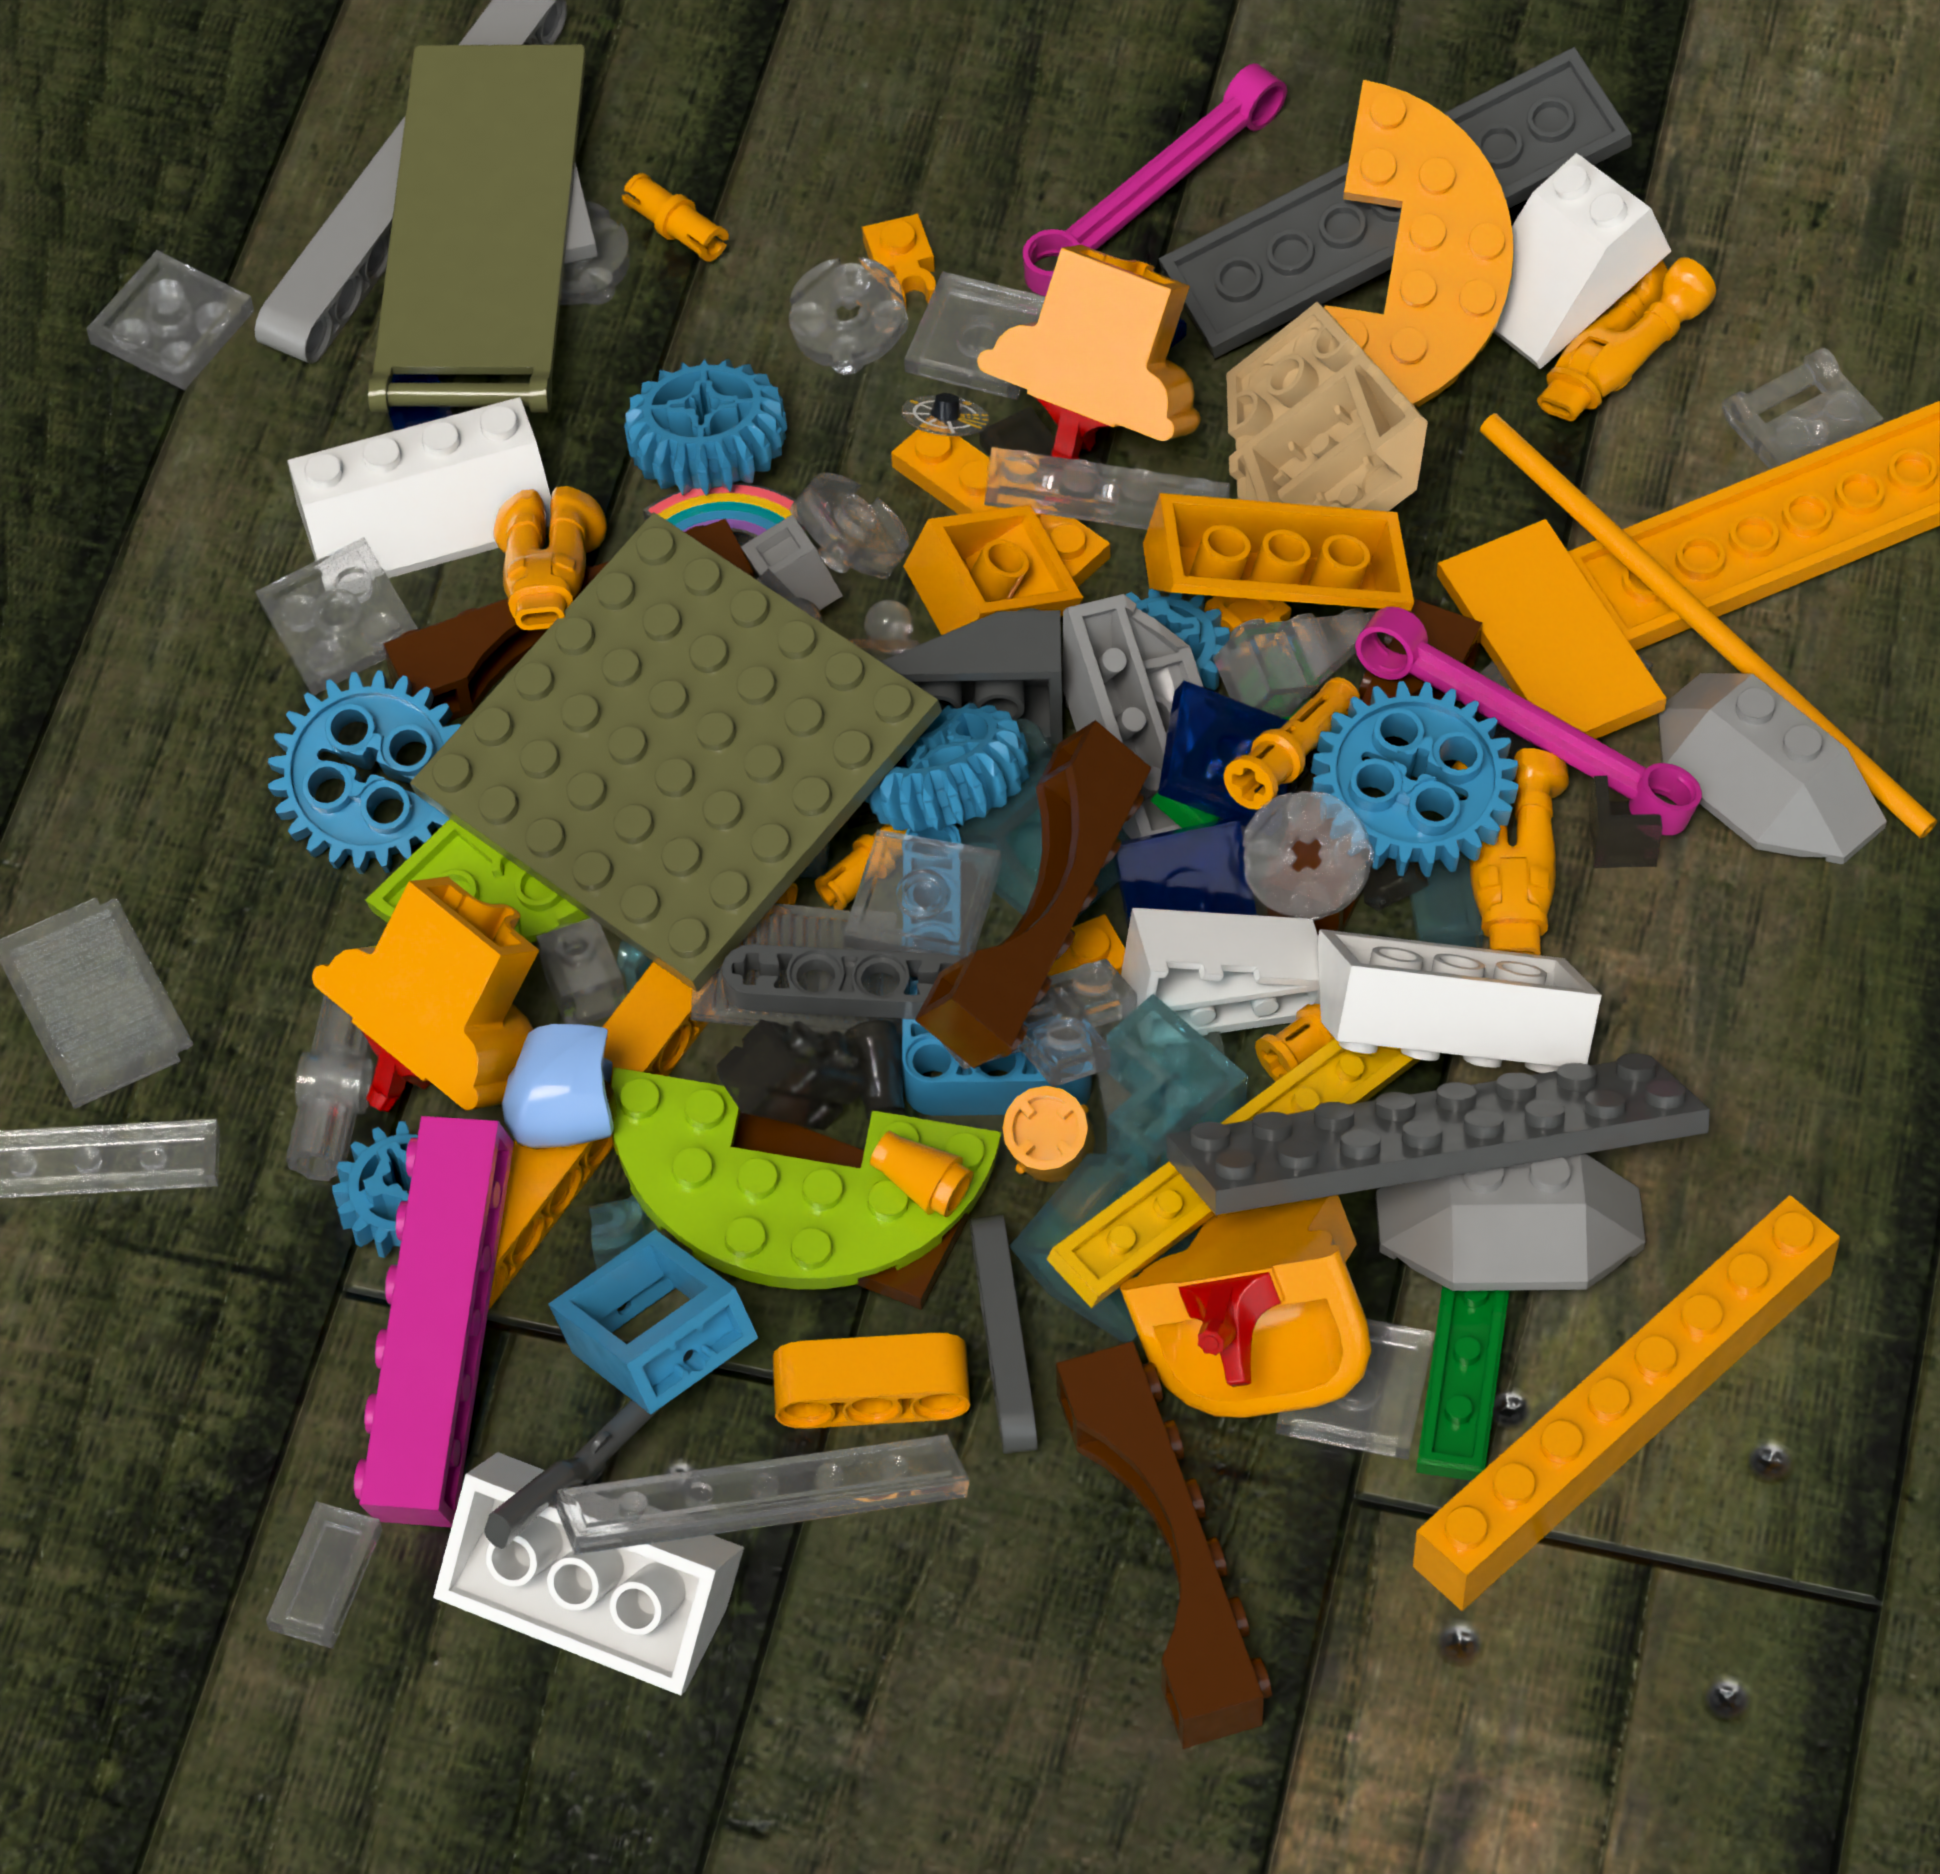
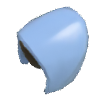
(561, 1088)

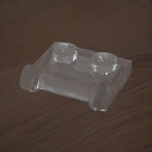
(1808, 427)

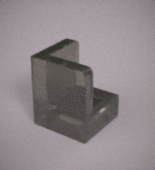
(1619, 836)

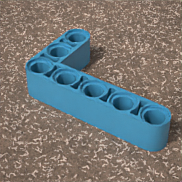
(970, 1089)

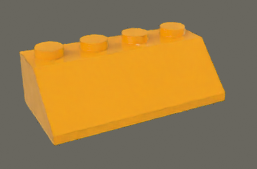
(1277, 552)

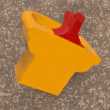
(1101, 352)
(438, 995)
(1256, 1312)

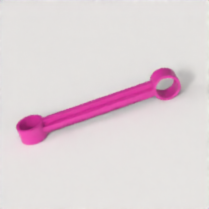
(1249, 102)
(1527, 719)

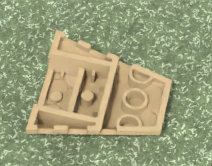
(1321, 422)

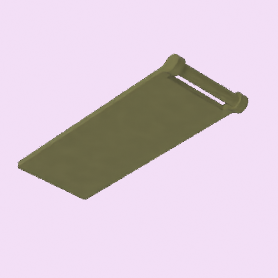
(479, 224)

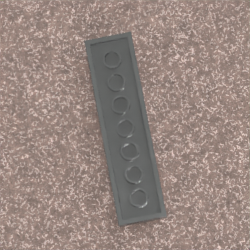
(1320, 246)
(1434, 1133)

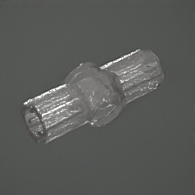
(329, 1094)

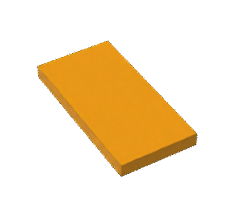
(1551, 631)

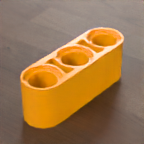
(871, 1380)

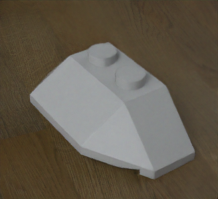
(1124, 676)
(1768, 768)
(1514, 1225)

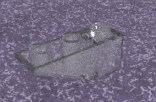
(1287, 661)

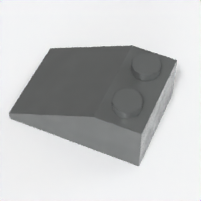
(998, 662)

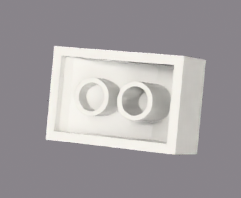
(1573, 257)

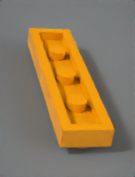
(957, 477)

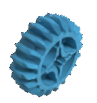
(705, 426)
(954, 771)

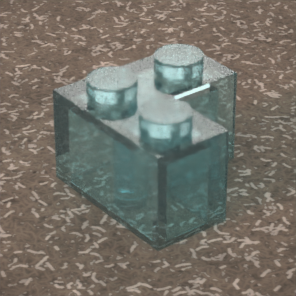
(1172, 1081)

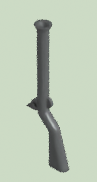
(585, 1466)

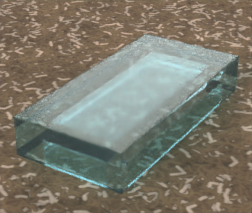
(1447, 908)

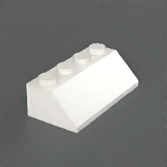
(421, 489)
(1454, 1001)
(625, 1607)

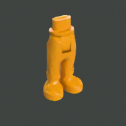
(1626, 336)
(546, 580)
(1518, 881)

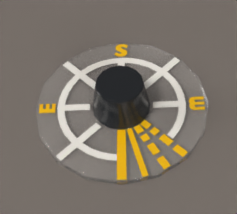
(945, 415)

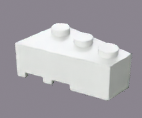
(1223, 966)

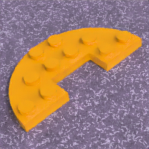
(1449, 245)

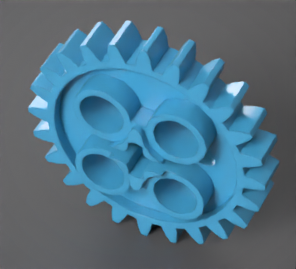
(1434, 734)
(348, 822)

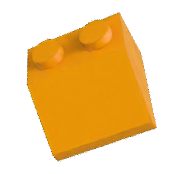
(988, 565)

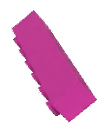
(434, 1322)

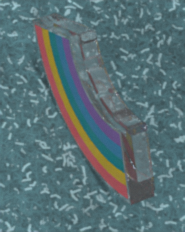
(746, 508)

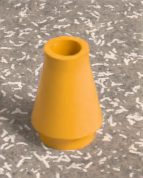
(923, 1173)

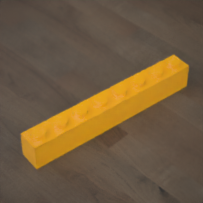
(1624, 1403)

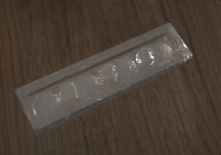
(1085, 488)

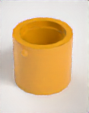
(1048, 1133)

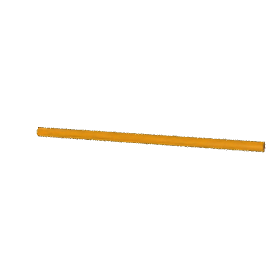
(1694, 611)

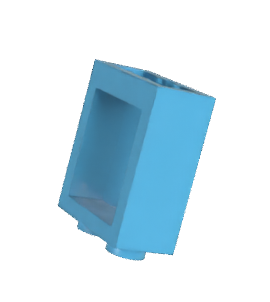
(652, 1365)

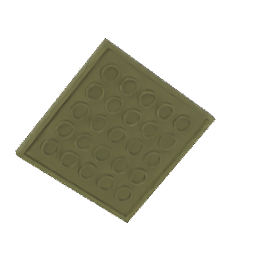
(676, 750)

